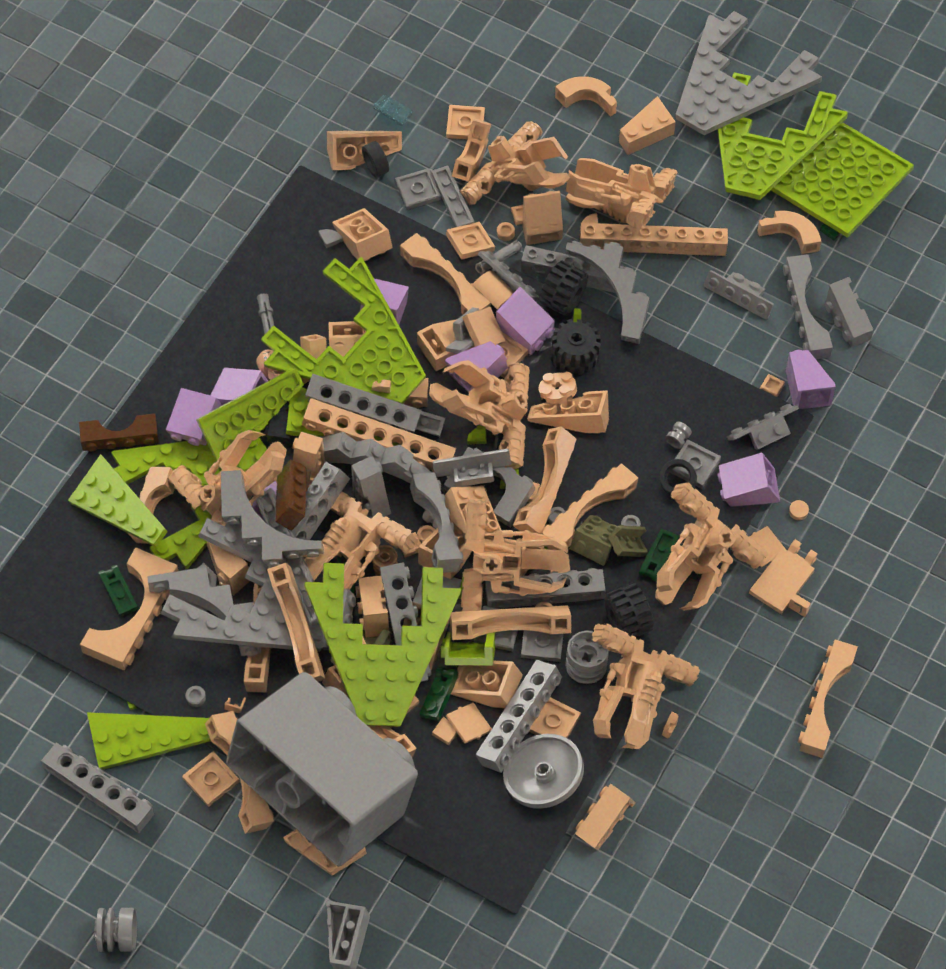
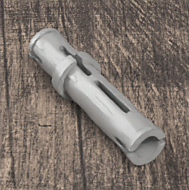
(501, 255)
(263, 301)

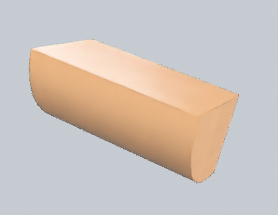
(493, 288)

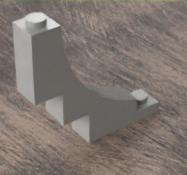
(194, 587)

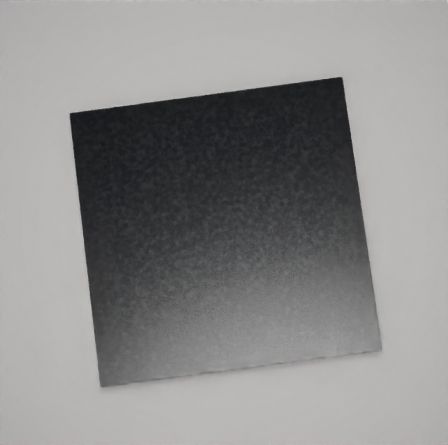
(458, 811)

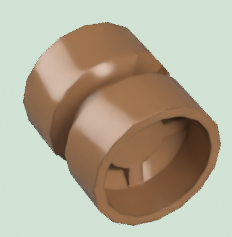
(386, 557)

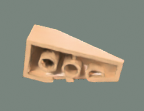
(346, 146)
(579, 414)

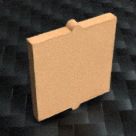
(769, 542)
(469, 723)

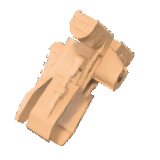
(518, 162)
(617, 193)
(491, 404)
(255, 478)
(358, 537)
(703, 550)
(503, 560)
(638, 678)

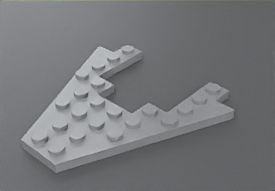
(717, 99)
(264, 624)

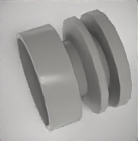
(585, 658)
(116, 929)

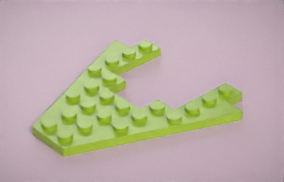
(759, 163)
(376, 356)
(136, 463)
(381, 677)

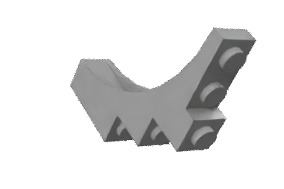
(623, 280)
(394, 460)
(254, 530)

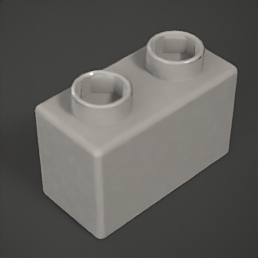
(322, 767)

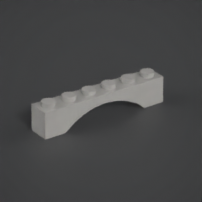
(815, 337)
(427, 493)

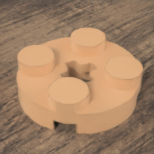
(566, 385)

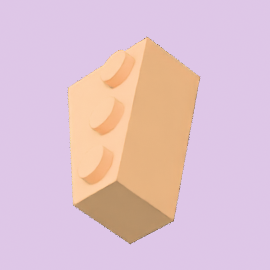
(647, 127)
(310, 453)
(372, 605)
(603, 816)

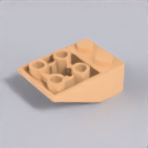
(542, 217)
(344, 336)
(434, 341)
(456, 502)

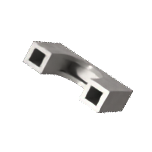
(516, 494)

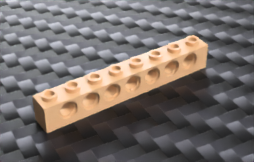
(657, 239)
(372, 428)

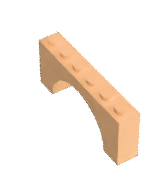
(119, 644)

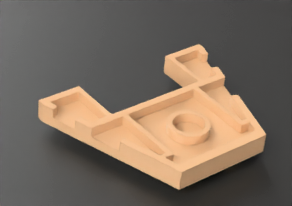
(301, 844)

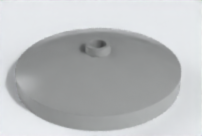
(544, 771)

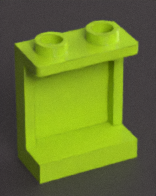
(468, 653)

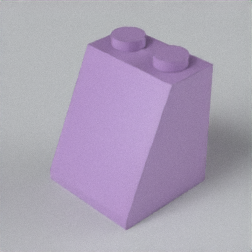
(395, 296)
(525, 321)
(482, 356)
(808, 381)
(236, 382)
(188, 408)
(748, 481)

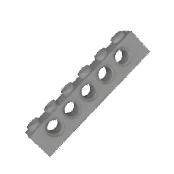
(541, 262)
(318, 384)
(319, 499)
(388, 575)
(574, 592)
(518, 716)
(135, 819)

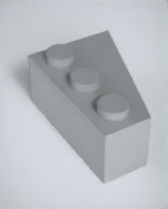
(847, 313)
(369, 487)
(347, 932)

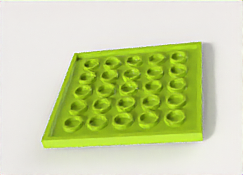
(844, 179)

